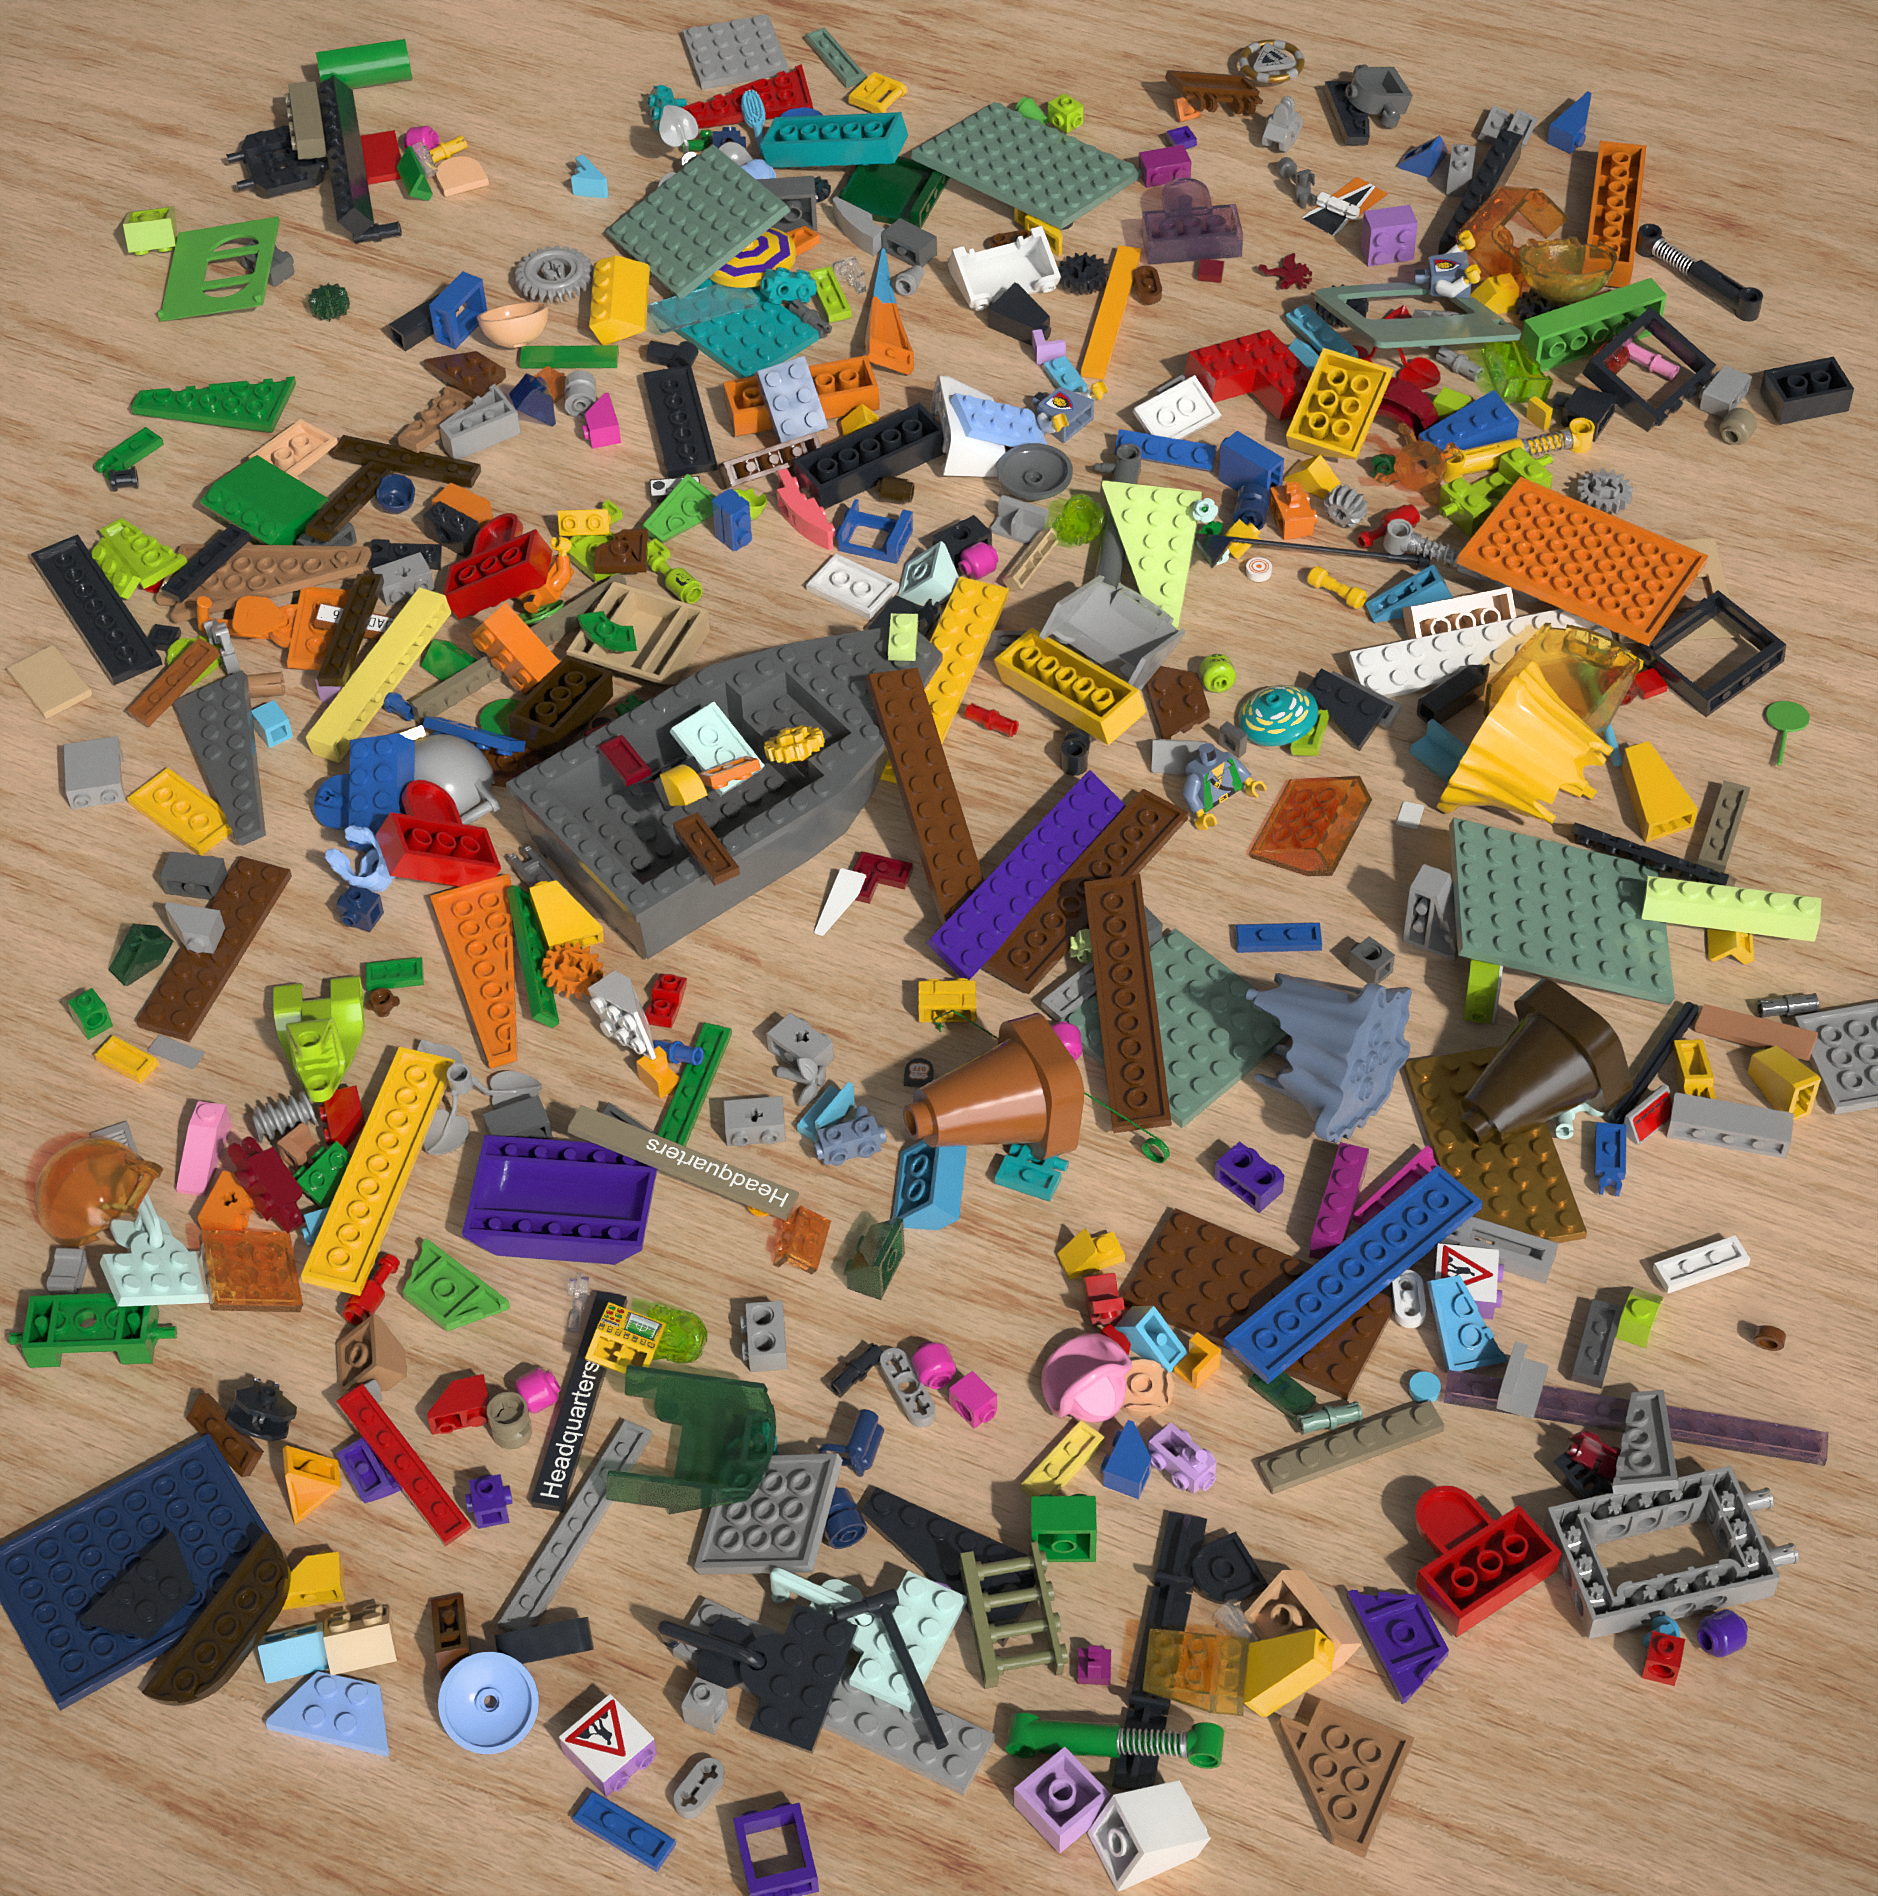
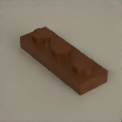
(706, 849)
(238, 1449)

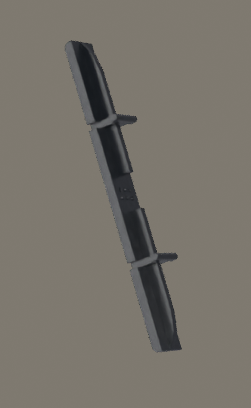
(1167, 1611)

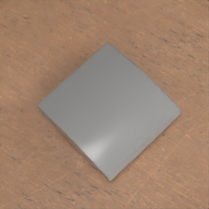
(1499, 119)

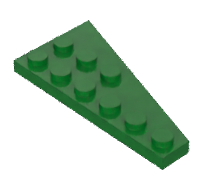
(221, 404)

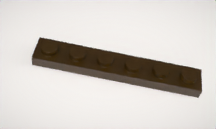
(408, 461)
(348, 502)
(350, 630)

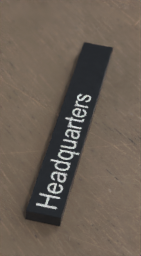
(574, 1417)

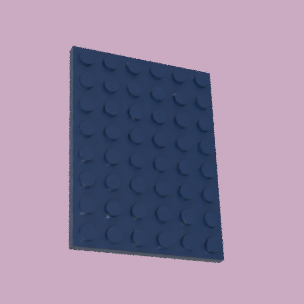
(79, 1555)

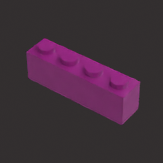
(1339, 1199)

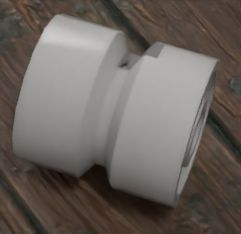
(579, 393)

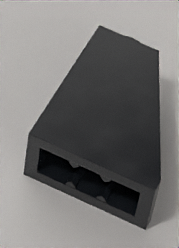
(1018, 315)

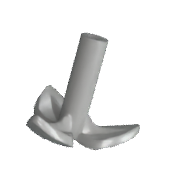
(807, 1074)

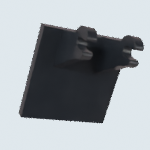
(927, 614)

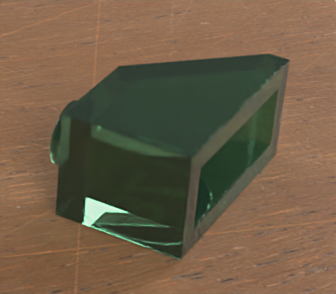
(140, 953)

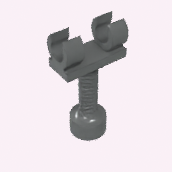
(1288, 169)

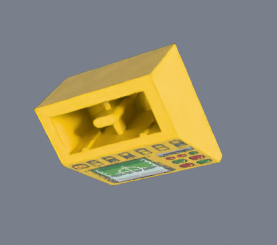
(624, 1339)

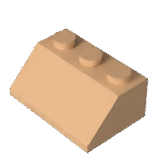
(1297, 1605)

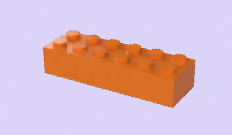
(839, 385)

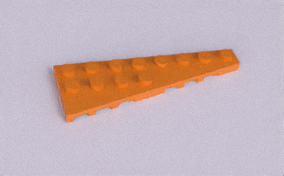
(481, 947)

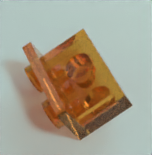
(802, 1240)

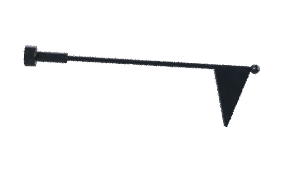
(1215, 546)

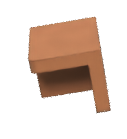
(298, 1147)

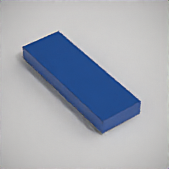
(1278, 937)
(624, 1831)

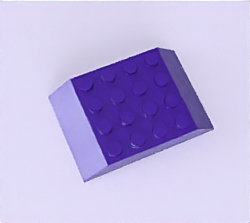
(558, 1201)

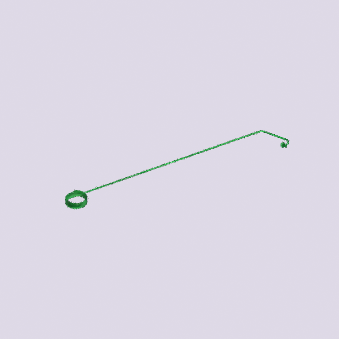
(1147, 1151)

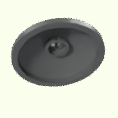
(1034, 471)

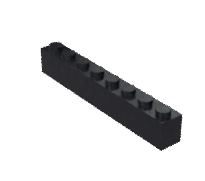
(1491, 175)

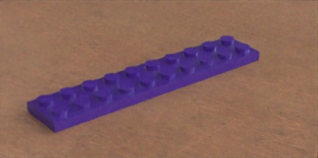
(1025, 876)

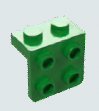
(325, 1174)

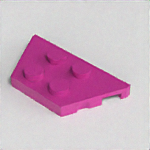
(1397, 1185)

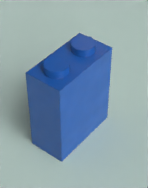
(1248, 462)

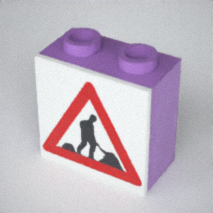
(1478, 1271)
(608, 1746)

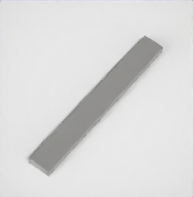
(573, 1531)

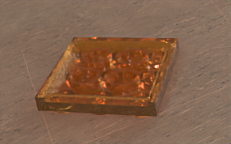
(250, 1271)

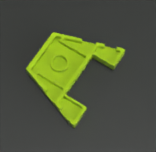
(583, 546)

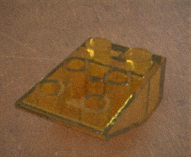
(1198, 1670)

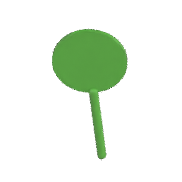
(1788, 718)

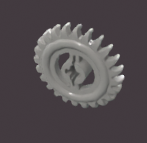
(554, 281)

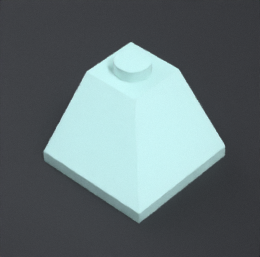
(929, 576)

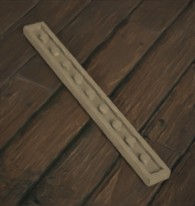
(483, 672)

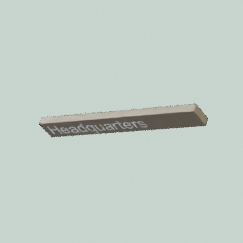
(683, 1162)

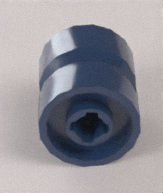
(1252, 505)
(844, 1523)

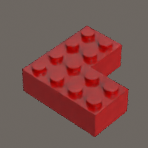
(1255, 365)

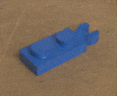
(1610, 1156)

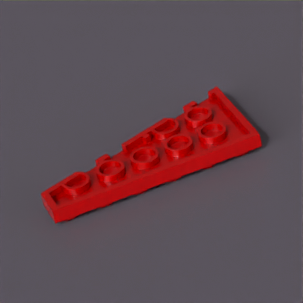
(777, 95)

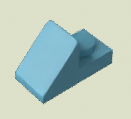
(588, 180)

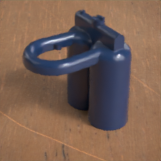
(862, 1442)

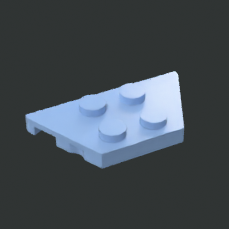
(335, 1713)

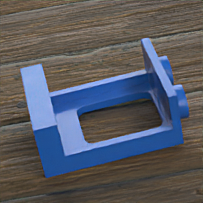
(898, 536)

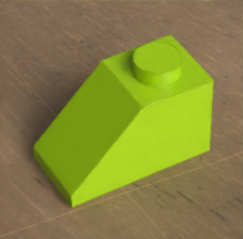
(1639, 1317)

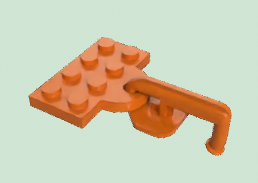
(287, 626)

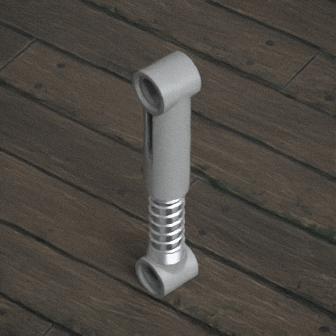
(1402, 538)

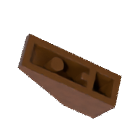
(450, 1632)

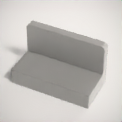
(1173, 755)
(1522, 1383)

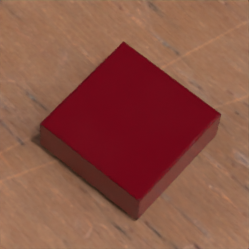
(1211, 270)

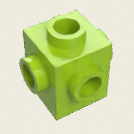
(1065, 113)

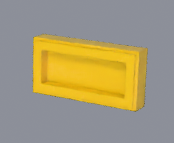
(126, 1059)

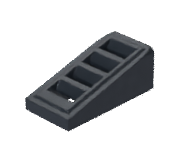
(1574, 1486)

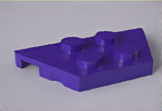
(1401, 1638)

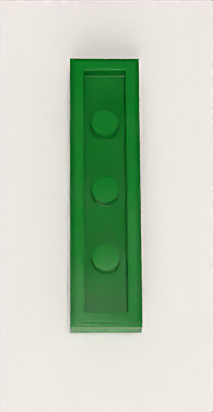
(569, 356)

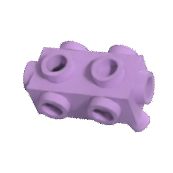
(1191, 1465)

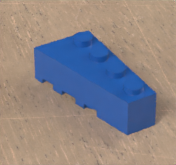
(1475, 425)

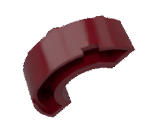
(1408, 405)

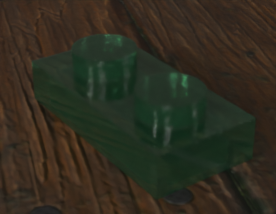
(1284, 1394)

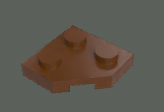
(624, 553)

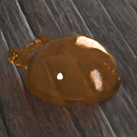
(89, 1187)

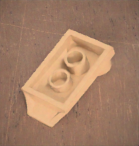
(296, 448)

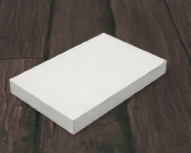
(1178, 411)
(852, 586)

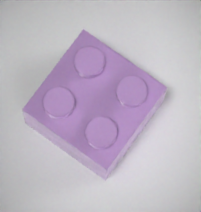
(1061, 1799)

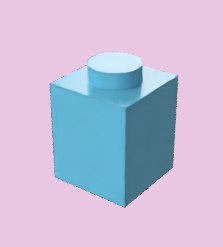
(271, 724)

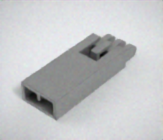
(1518, 1251)

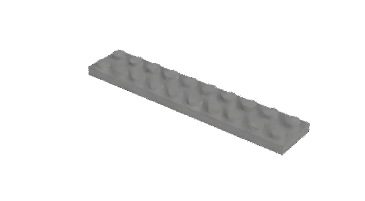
(876, 1723)

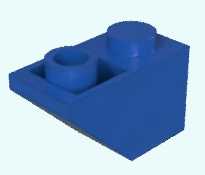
(1129, 1463)

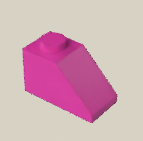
(601, 423)

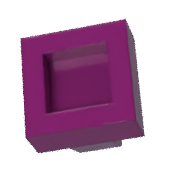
(1094, 1665)

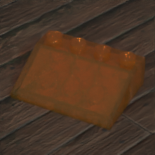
(1312, 824)

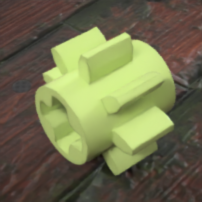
(1081, 946)

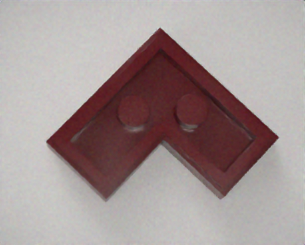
(881, 871)

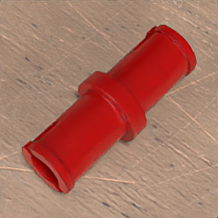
(991, 719)

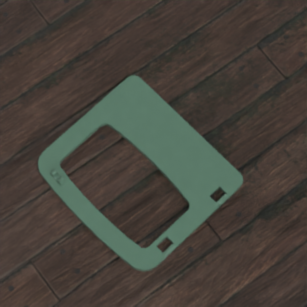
(1475, 327)

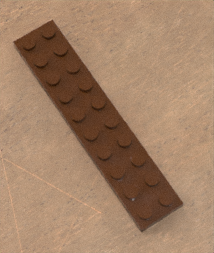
(926, 788)
(1118, 851)
(1127, 1003)

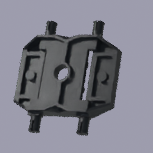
(266, 172)

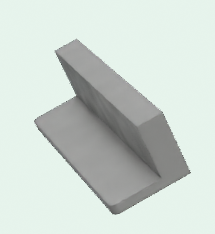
(1731, 1125)

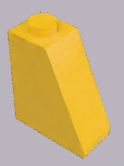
(562, 917)
(1784, 1081)
(1285, 1669)

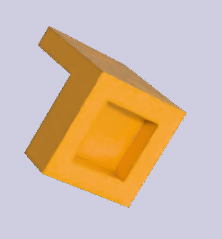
(657, 1074)
(1200, 1361)

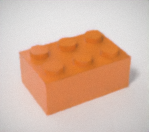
(514, 648)

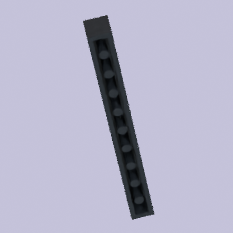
(345, 156)

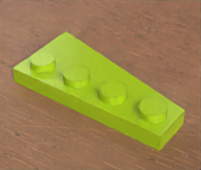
(143, 552)

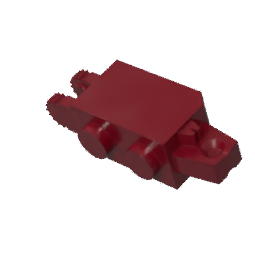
(268, 1183)

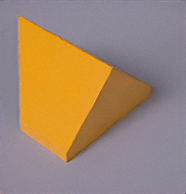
(309, 1480)

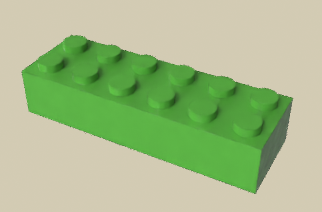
(1584, 326)

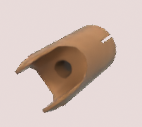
(266, 684)

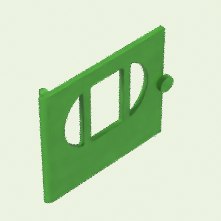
(189, 265)

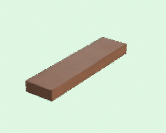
(1755, 1031)

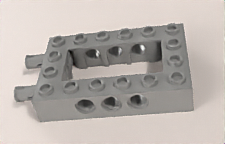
(1715, 1495)

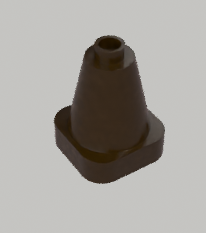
(1546, 1067)

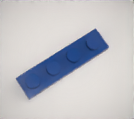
(1170, 450)
(483, 738)

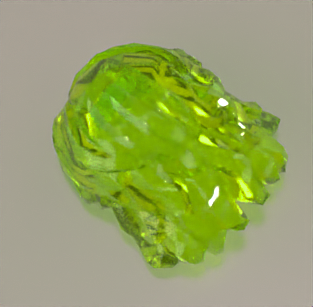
(1079, 521)
(682, 1337)

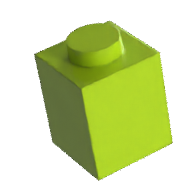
(1449, 402)

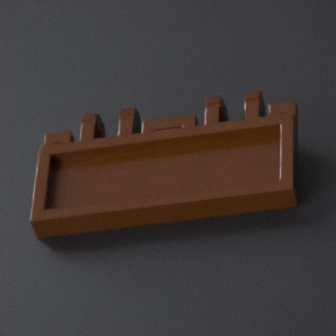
(1207, 89)

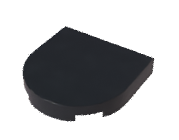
(1226, 1571)

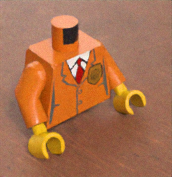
(557, 580)

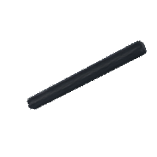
(1654, 1062)

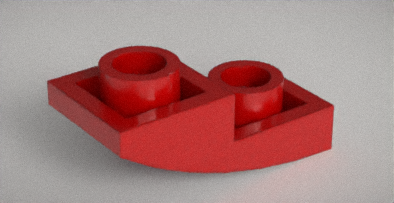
(666, 1000)

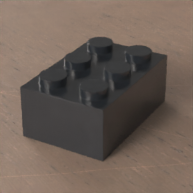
(1806, 390)

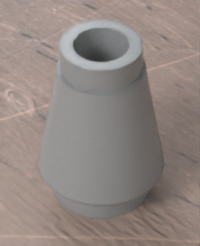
(908, 281)

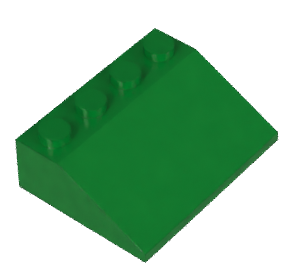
(264, 502)

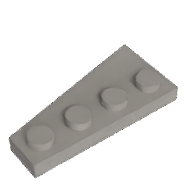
(1647, 1447)

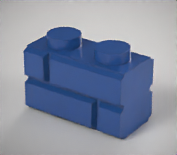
(732, 520)

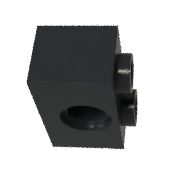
(451, 528)
(962, 536)

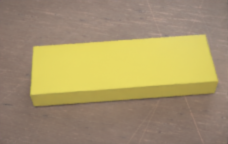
(1063, 1461)

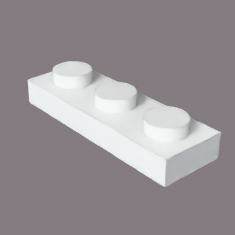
(1701, 1264)

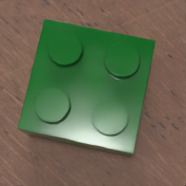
(1065, 1527)

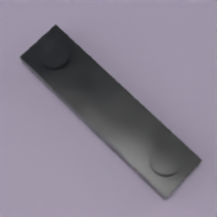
(206, 563)

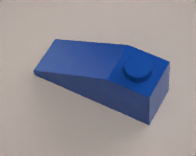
(1569, 128)

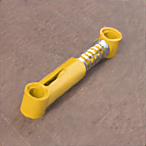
(1576, 438)

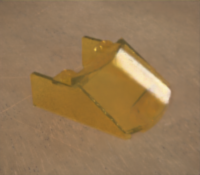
(1580, 666)

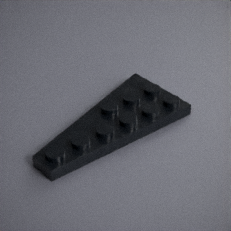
(1661, 860)

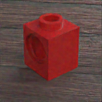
(1663, 1658)

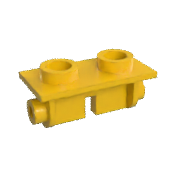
(584, 522)

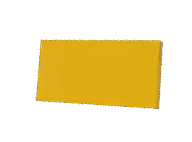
(182, 811)

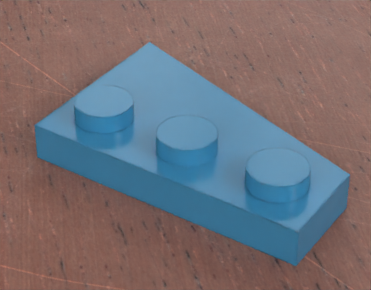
(1461, 1330)

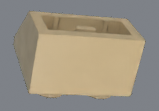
(359, 1638)

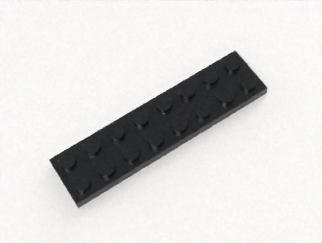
(96, 609)

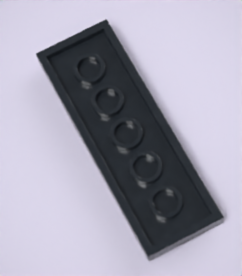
(680, 421)

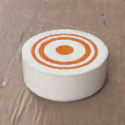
(1258, 569)

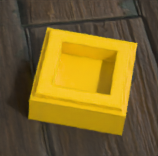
(1539, 413)

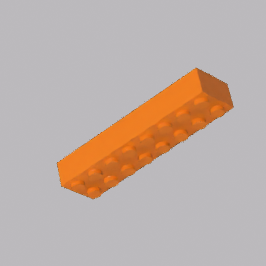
(1617, 204)

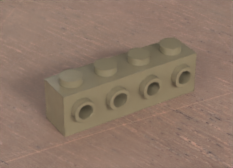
(306, 123)

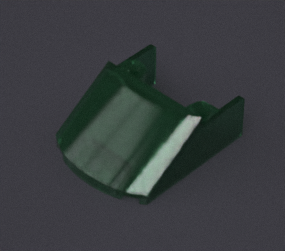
(722, 1442)

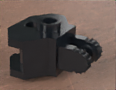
(261, 1412)

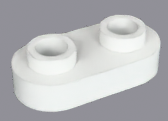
(1409, 1301)

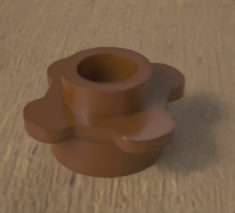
(383, 996)

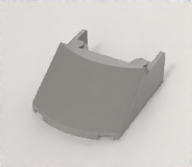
(1115, 629)

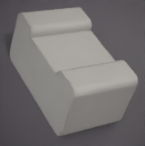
(67, 1271)

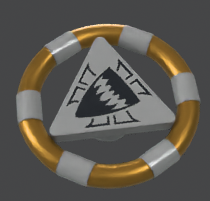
(1271, 61)

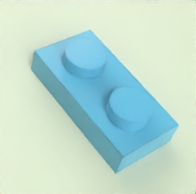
(1064, 375)

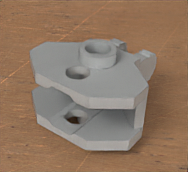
(1283, 125)

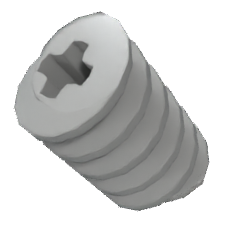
(282, 1116)

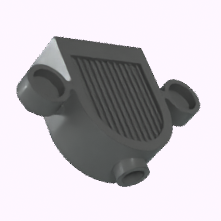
(1379, 93)

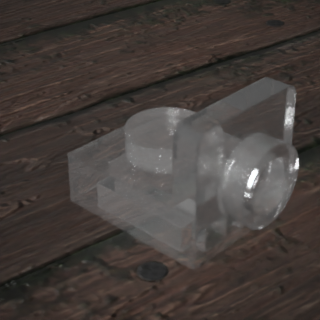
(852, 272)

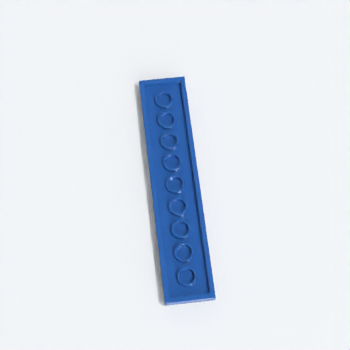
(1352, 1274)

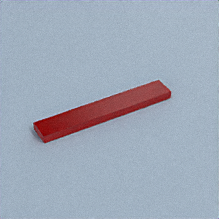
(404, 1464)

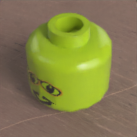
(1215, 671)

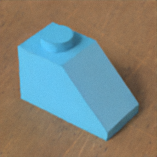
(1151, 1336)

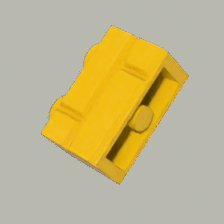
(942, 996)

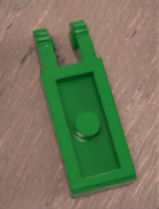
(129, 452)

